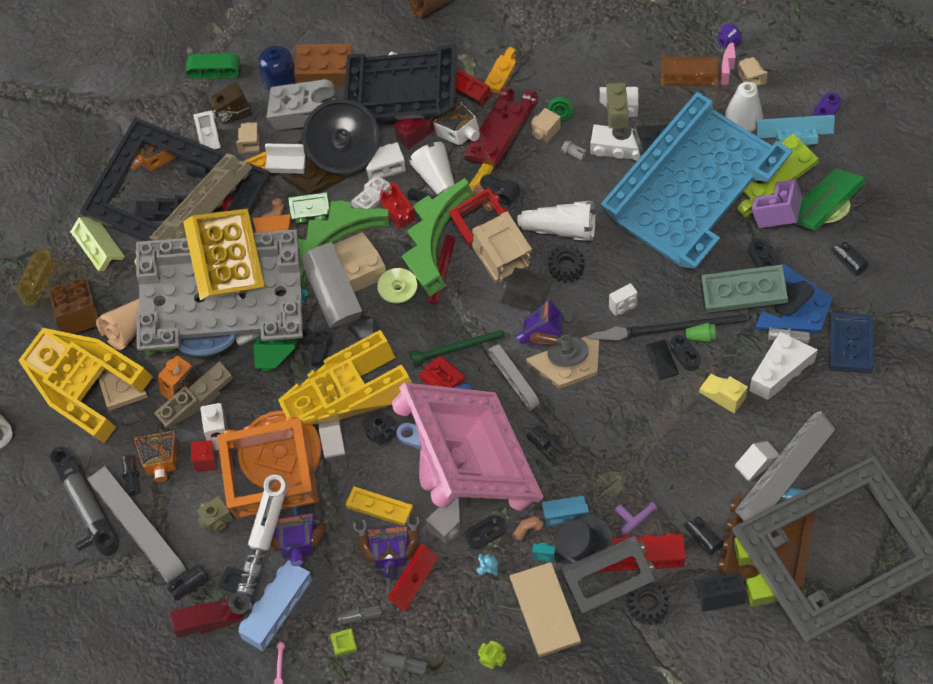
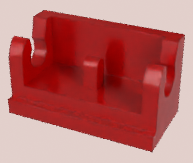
(472, 87)
(398, 206)

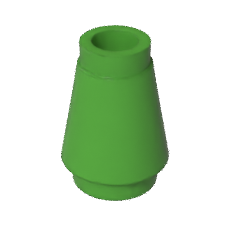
(702, 333)

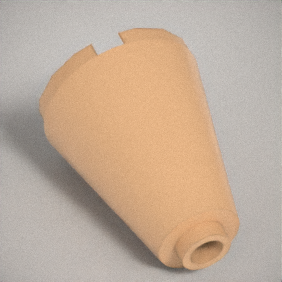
(119, 324)

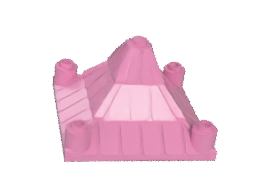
(467, 446)

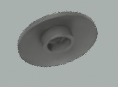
(576, 355)

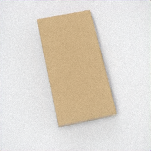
(545, 609)

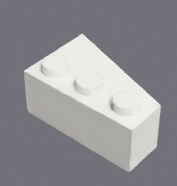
(781, 364)

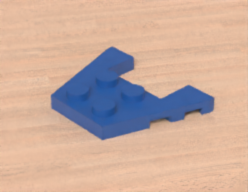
(807, 318)

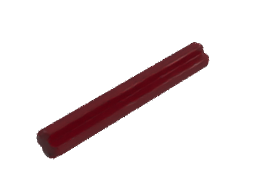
(443, 263)

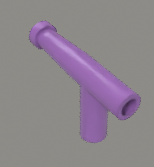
(632, 521)

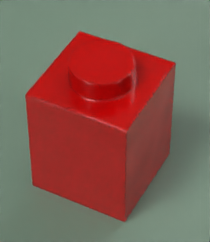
(204, 456)

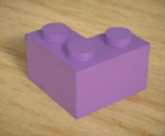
(778, 208)

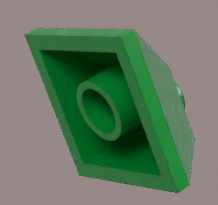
(271, 353)

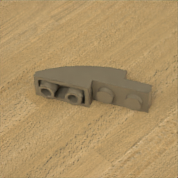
(191, 399)

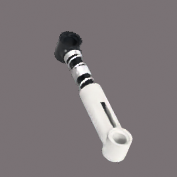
(259, 541)

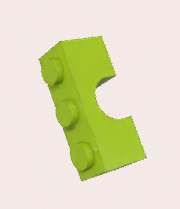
(756, 587)

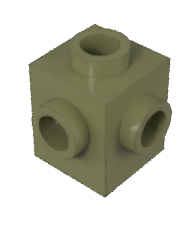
(214, 515)

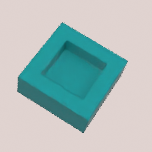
(543, 552)

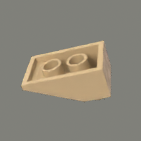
(360, 261)

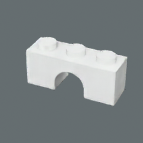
(606, 145)

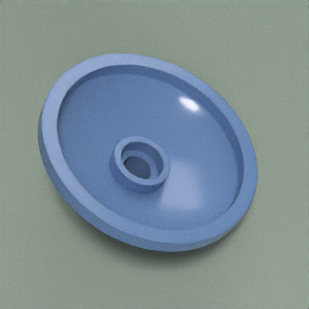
(206, 345)

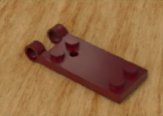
(501, 127)

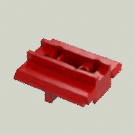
(442, 374)

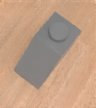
(445, 522)

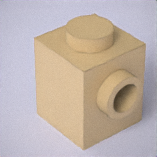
(545, 125)

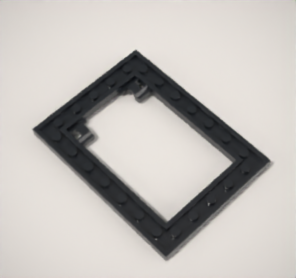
(141, 132)

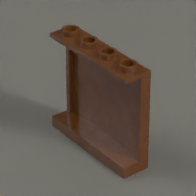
(792, 555)

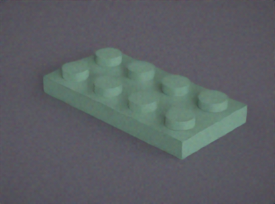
(744, 288)

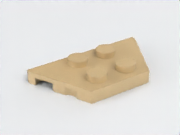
(566, 376)

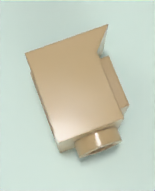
(751, 71)
(248, 138)

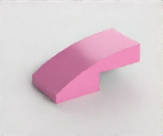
(728, 64)

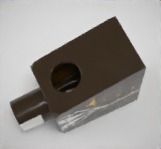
(230, 104)

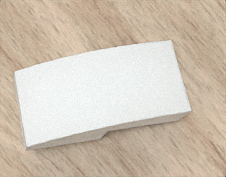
(371, 195)

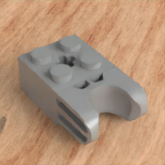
(294, 102)

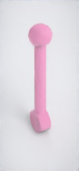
(280, 646)

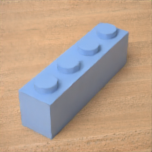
(275, 605)

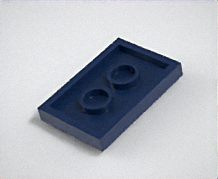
(851, 342)

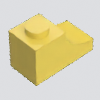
(725, 392)

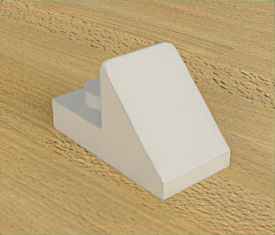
(207, 129)

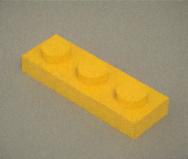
(379, 506)

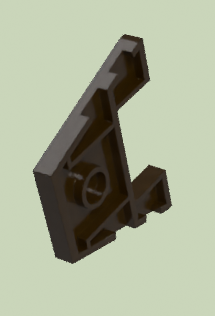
(313, 179)

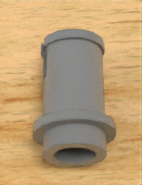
(573, 150)

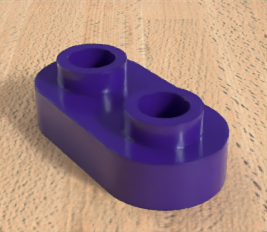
(827, 106)

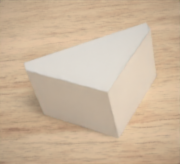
(331, 439)
(756, 460)

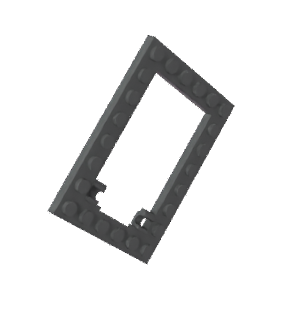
(804, 612)

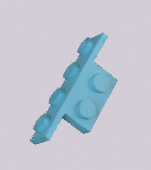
(804, 128)

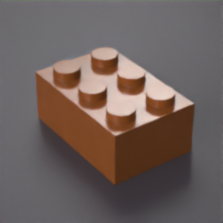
(322, 63)

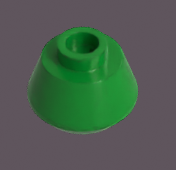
(561, 107)

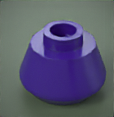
(729, 34)

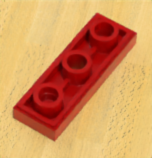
(412, 578)

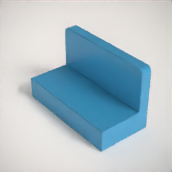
(563, 510)

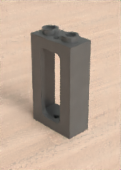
(605, 558)

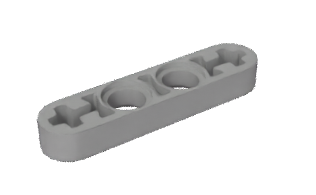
(514, 377)

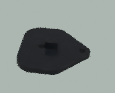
(797, 295)

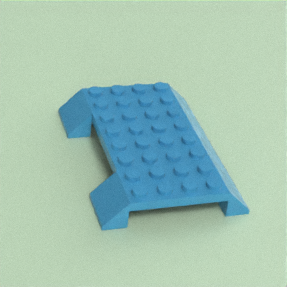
(691, 181)

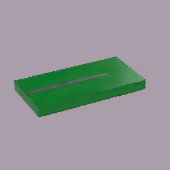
(828, 198)

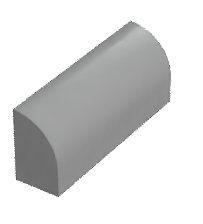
(331, 285)

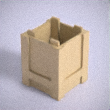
(501, 247)

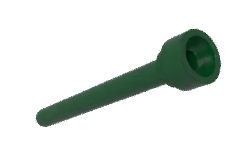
(418, 357)

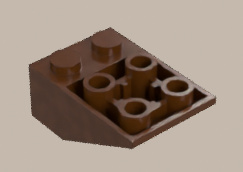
(74, 306)

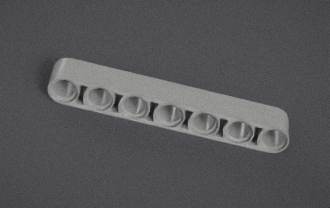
(786, 466)
(136, 525)

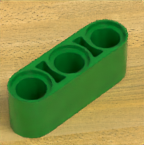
(212, 66)

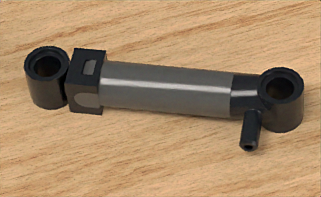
(84, 503)

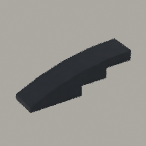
(158, 210)

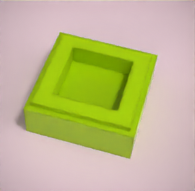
(343, 642)

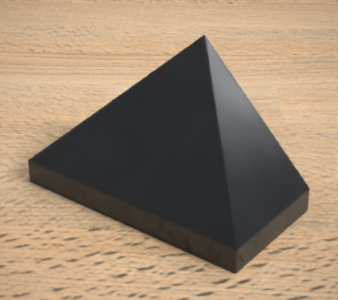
(363, 327)
(662, 359)

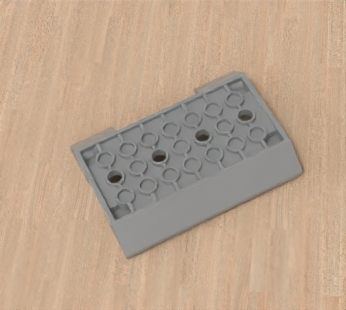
(168, 274)

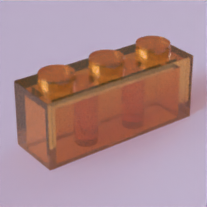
(688, 71)

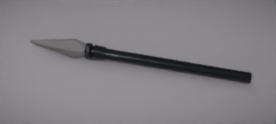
(619, 333)

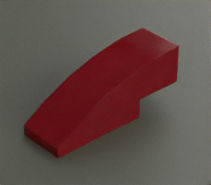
(203, 618)

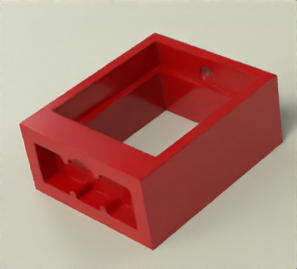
(468, 206)

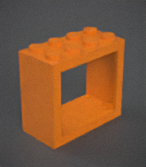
(271, 431)

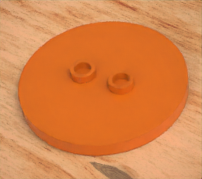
(277, 456)

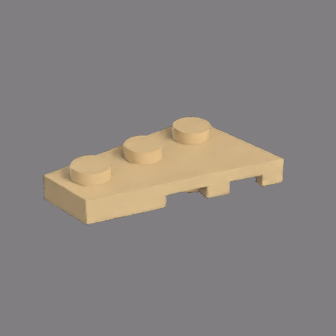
(117, 392)

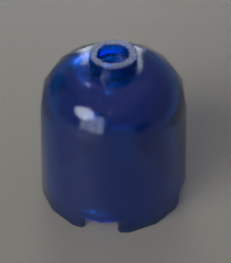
(276, 67)

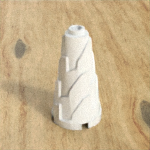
(564, 220)

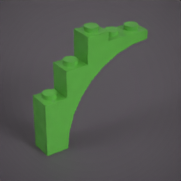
(342, 222)
(426, 234)

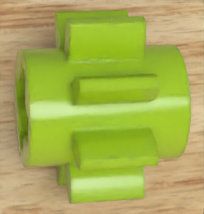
(491, 654)

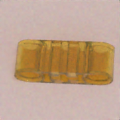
(35, 277)

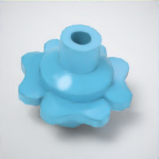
(487, 564)

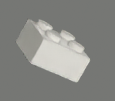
(623, 300)

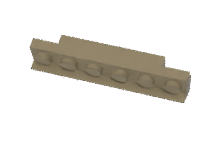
(205, 197)

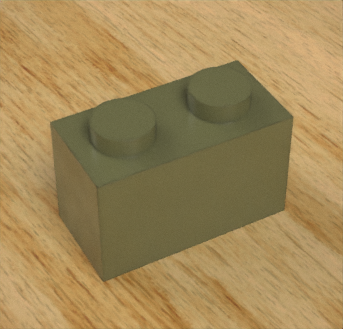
(617, 105)

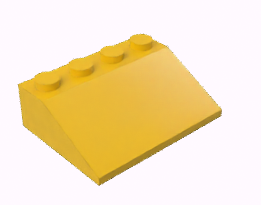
(223, 253)

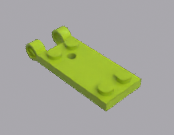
(795, 166)

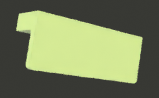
(96, 242)

